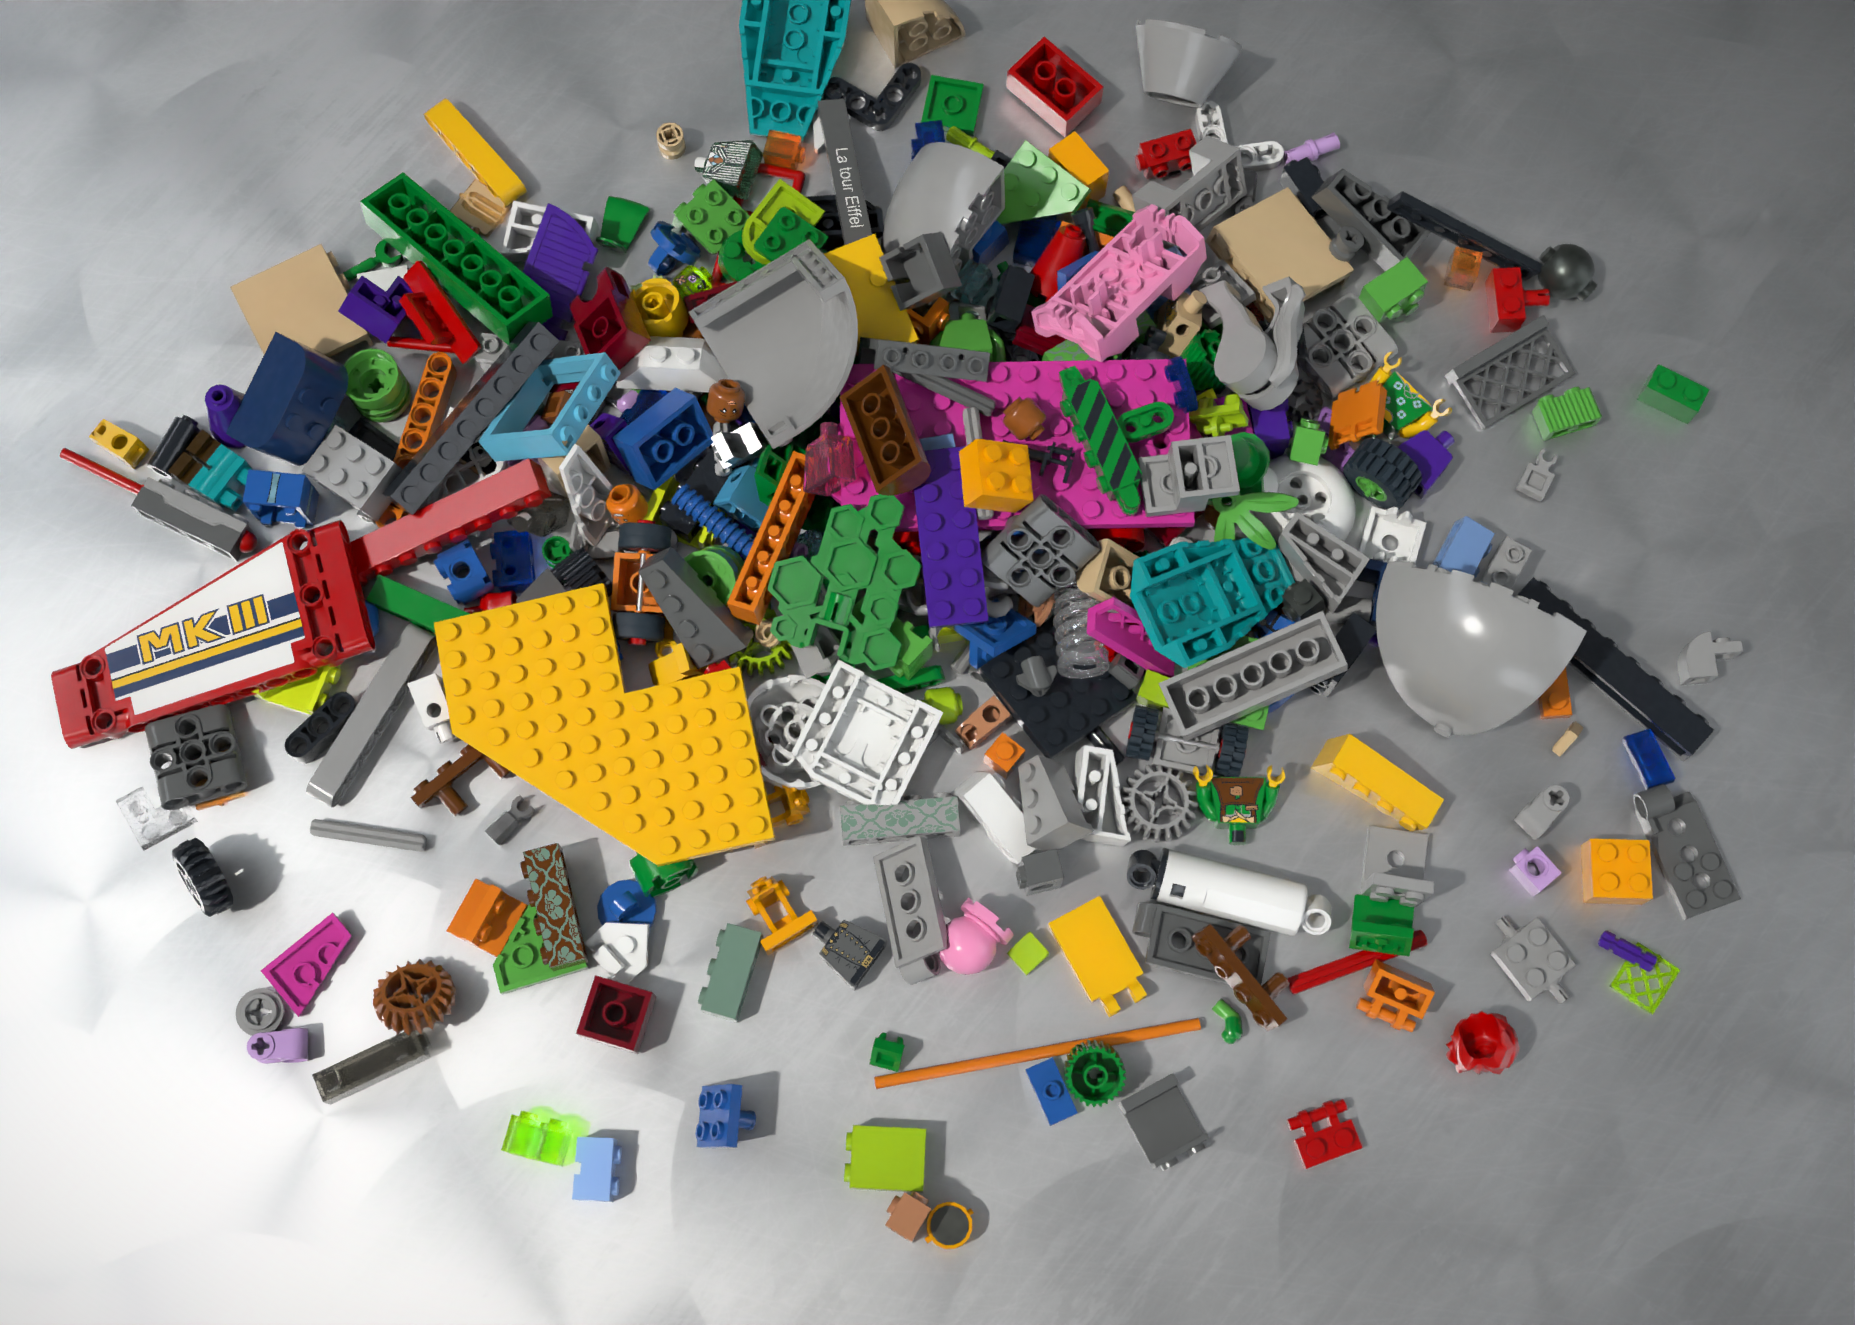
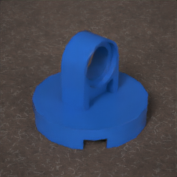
(671, 249)
(626, 904)

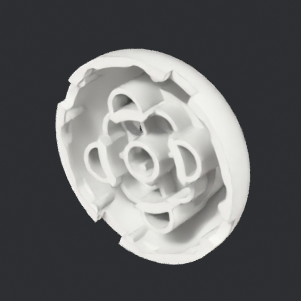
(1324, 481)
(766, 704)

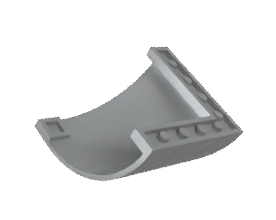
(785, 339)

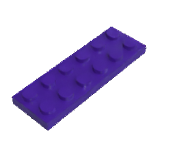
(949, 545)

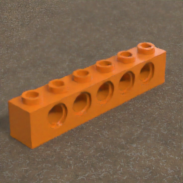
(772, 543)

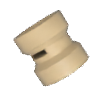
(671, 141)

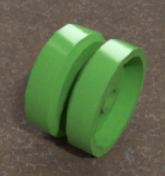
(720, 564)

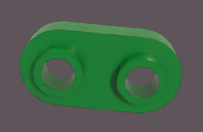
(1143, 421)

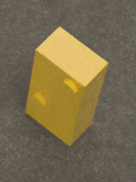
(872, 293)

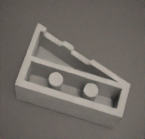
(1321, 559)
(825, 647)
(1049, 806)

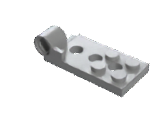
(912, 955)

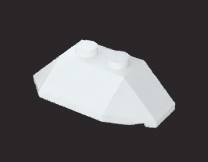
(672, 364)

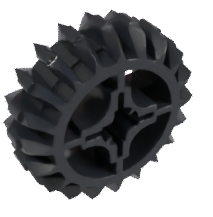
(202, 877)

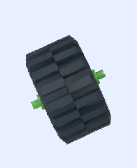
(1382, 473)

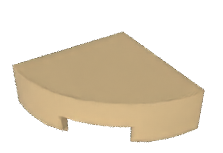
(1567, 739)

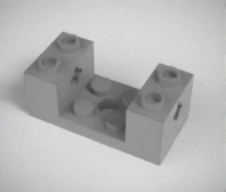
(1214, 188)

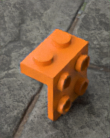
(932, 323)

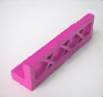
(1124, 638)

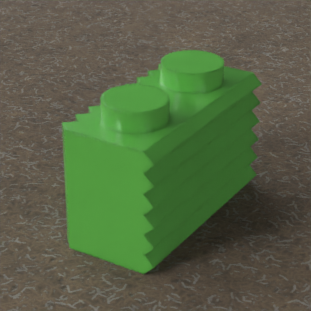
(1566, 413)

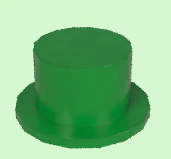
(1250, 458)

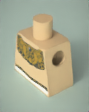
(1180, 321)

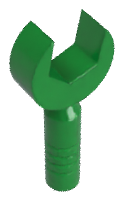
(370, 263)

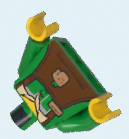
(1236, 801)

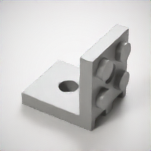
(1398, 883)

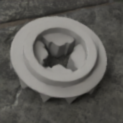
(251, 1002)

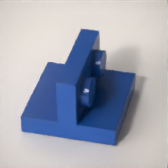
(995, 636)

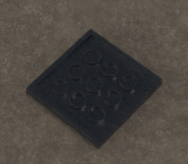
(1069, 707)

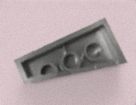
(693, 609)

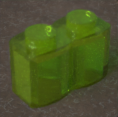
(537, 1139)

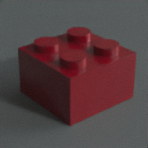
(616, 1014)

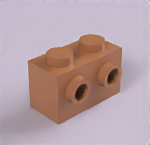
(908, 1215)

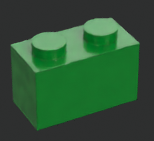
(1673, 394)

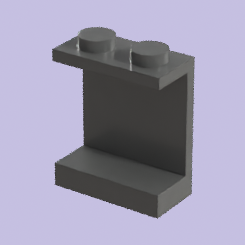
(1163, 1123)

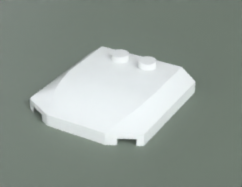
(864, 737)

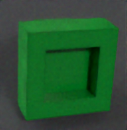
(887, 1053)

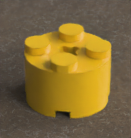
(661, 308)

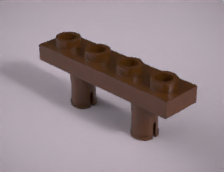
(449, 772)
(1246, 988)

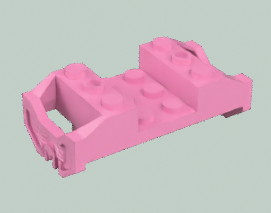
(1121, 282)

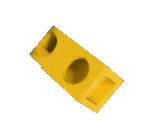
(119, 443)

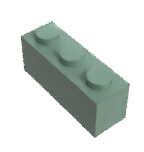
(730, 972)

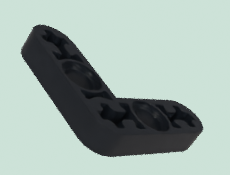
(882, 104)

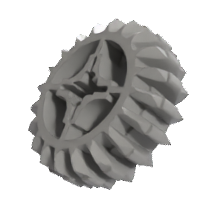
(1171, 807)

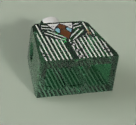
(731, 166)

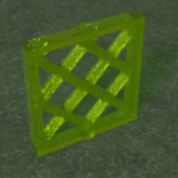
(1633, 996)

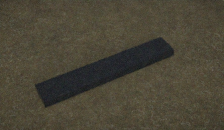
(1462, 234)

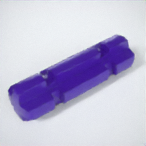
(1627, 951)

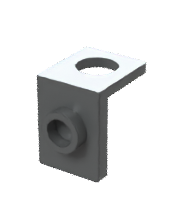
(948, 737)

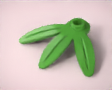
(1250, 525)

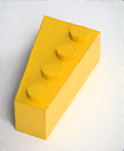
(1377, 781)

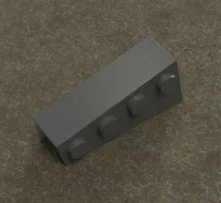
(1354, 204)

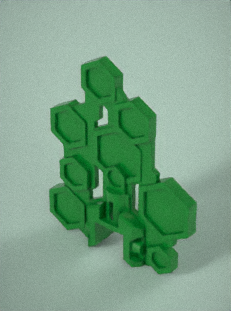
(849, 567)

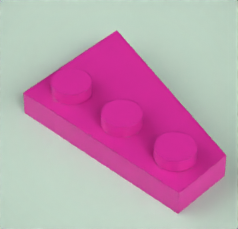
(307, 962)

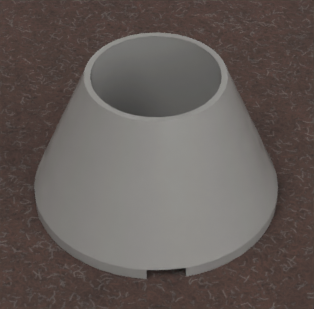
(1182, 61)

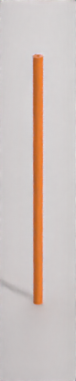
(1033, 1053)

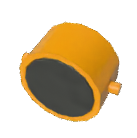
(949, 1225)

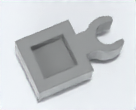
(1537, 478)

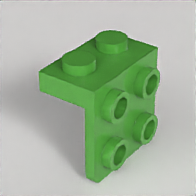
(710, 216)

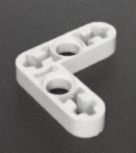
(1217, 127)

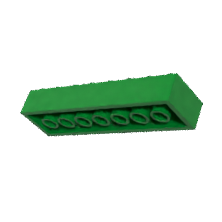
(456, 257)

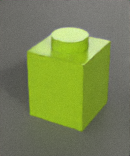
(1150, 691)

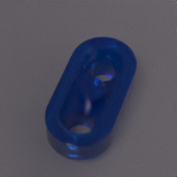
(1185, 394)

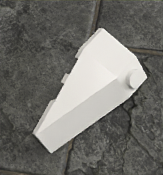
(587, 494)

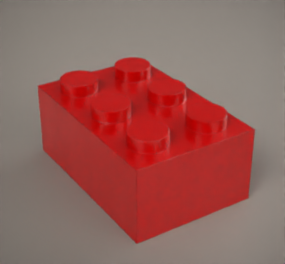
(1054, 86)

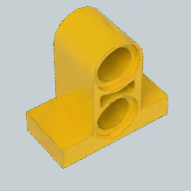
(674, 667)

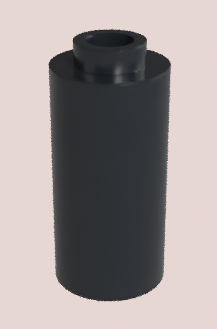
(173, 444)

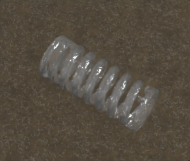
(1078, 652)

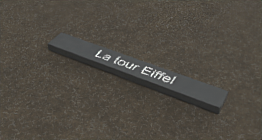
(844, 170)

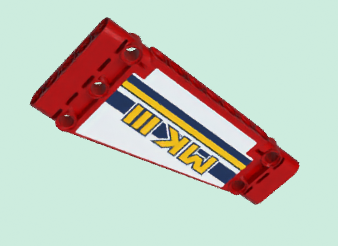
(224, 638)

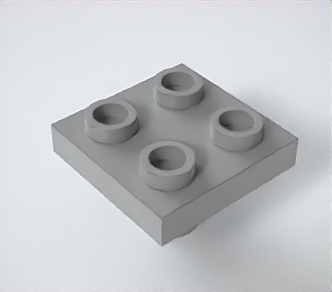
(1215, 274)

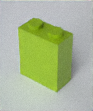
(886, 1158)

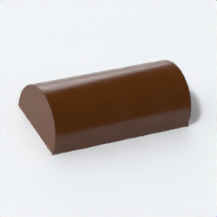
(886, 433)

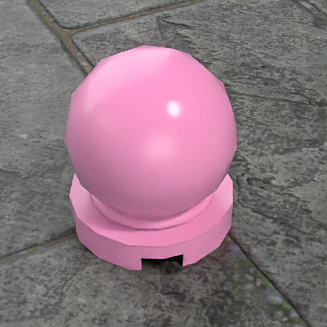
(973, 939)

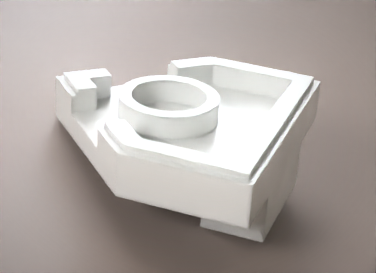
(621, 949)

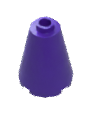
(221, 407)

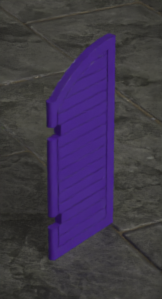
(558, 262)

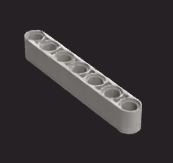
(371, 715)

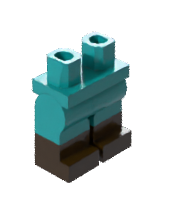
(223, 479)

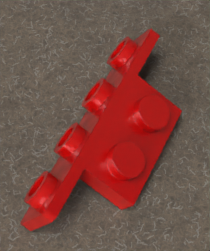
(436, 314)

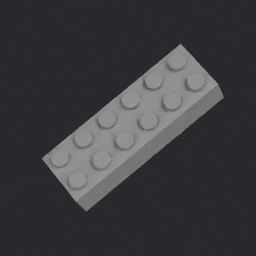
(1253, 676)

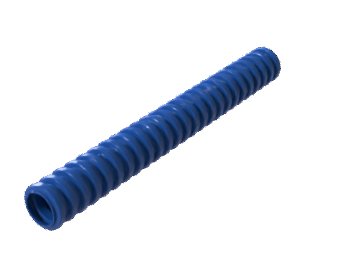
(713, 520)

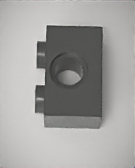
(1040, 872)

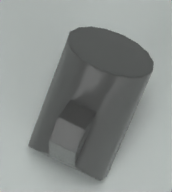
(1036, 676)

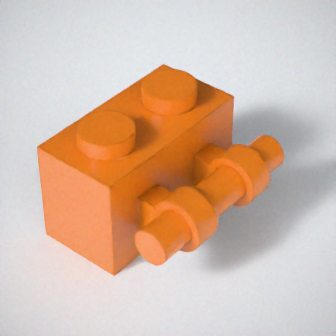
(1398, 990)

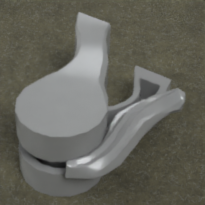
(1257, 362)

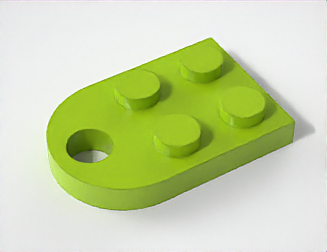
(779, 196)

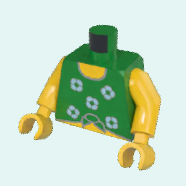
(1405, 408)

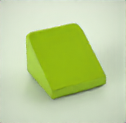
(1028, 953)

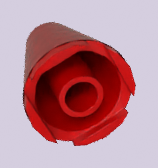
(1062, 250)

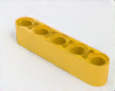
(474, 152)

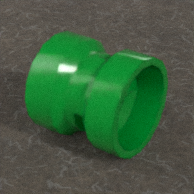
(554, 548)

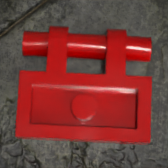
(1329, 1142)

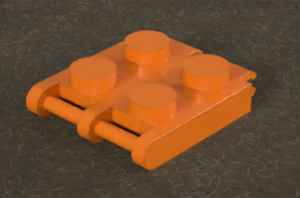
(1357, 414)

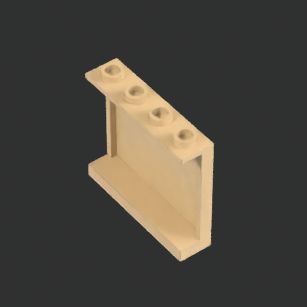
(1275, 243)
(300, 302)

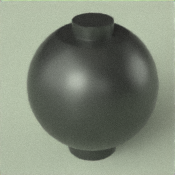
(1567, 272)

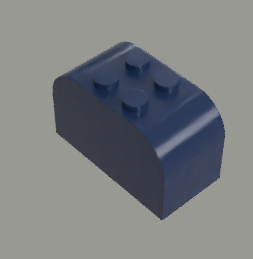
(290, 401)

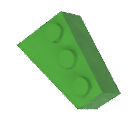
(914, 651)

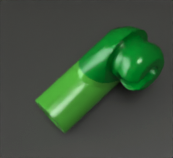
(1232, 1019)

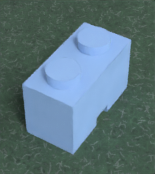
(598, 1167)

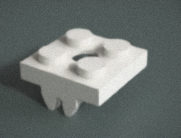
(1391, 522)

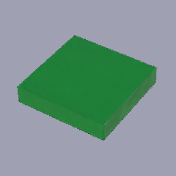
(953, 102)

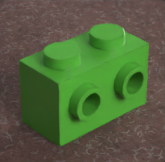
(1307, 442)

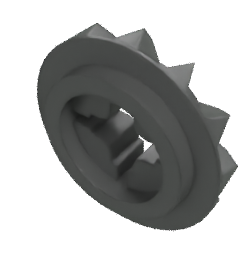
(1313, 398)

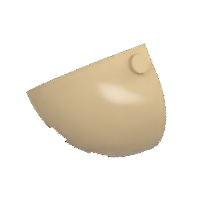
(912, 27)

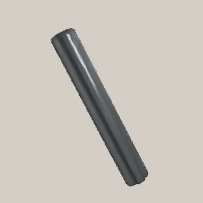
(953, 391)

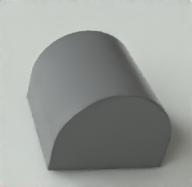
(1126, 671)

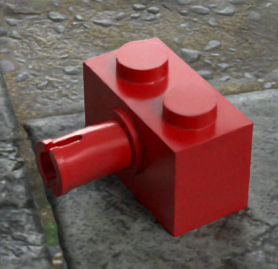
(1508, 299)

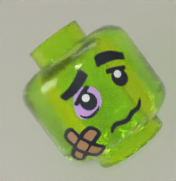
(692, 280)

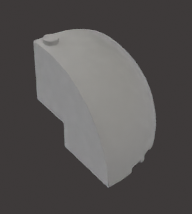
(947, 193)
(1467, 648)

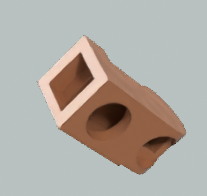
(983, 722)

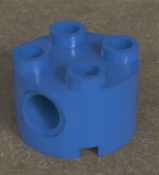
(474, 584)

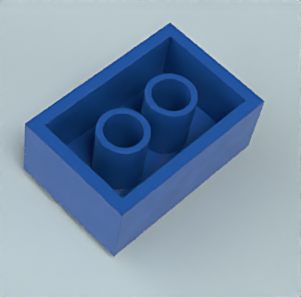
(664, 438)

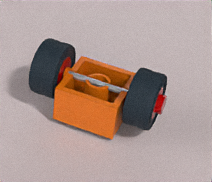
(638, 613)

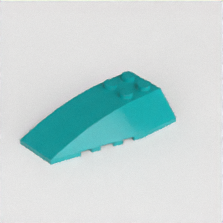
(789, 59)
(1206, 595)

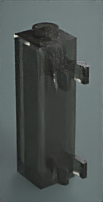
(371, 1066)

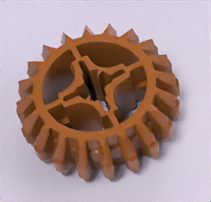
(414, 997)

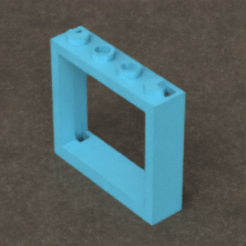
(504, 435)

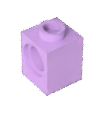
(1546, 868)

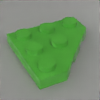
(1038, 187)
(521, 960)

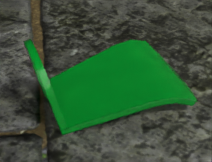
(621, 223)

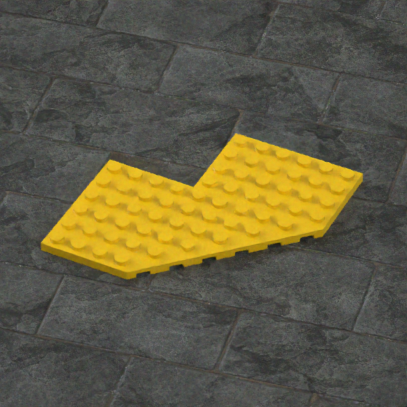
(651, 766)

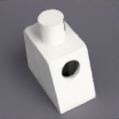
(428, 696)

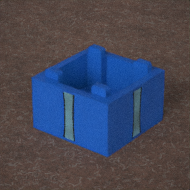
(281, 498)

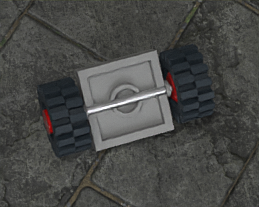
(1181, 755)

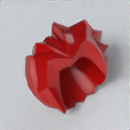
(1483, 1044)

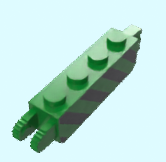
(1102, 439)

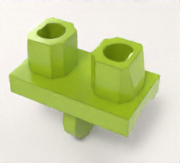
(1219, 419)

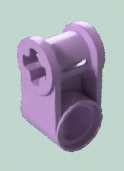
(284, 1047)

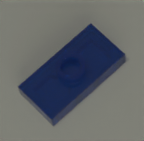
(1648, 759)

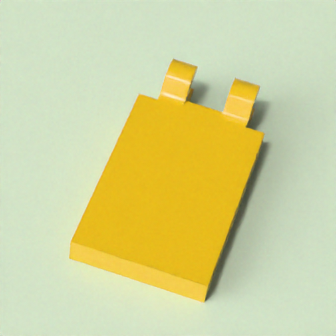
(1098, 954)

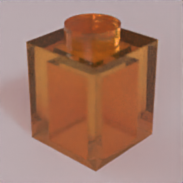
(783, 150)
(1463, 268)

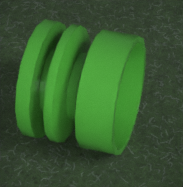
(377, 385)

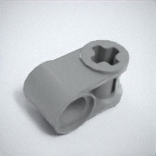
(1539, 813)

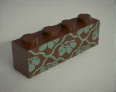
(554, 906)

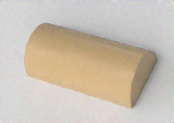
(1108, 573)

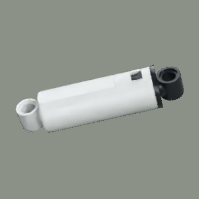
(1229, 892)

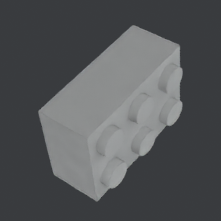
(353, 472)

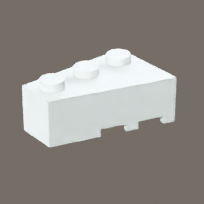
(523, 227)
(1098, 792)
(996, 813)

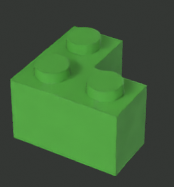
(1394, 291)

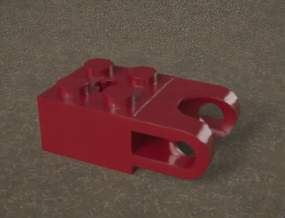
(610, 320)

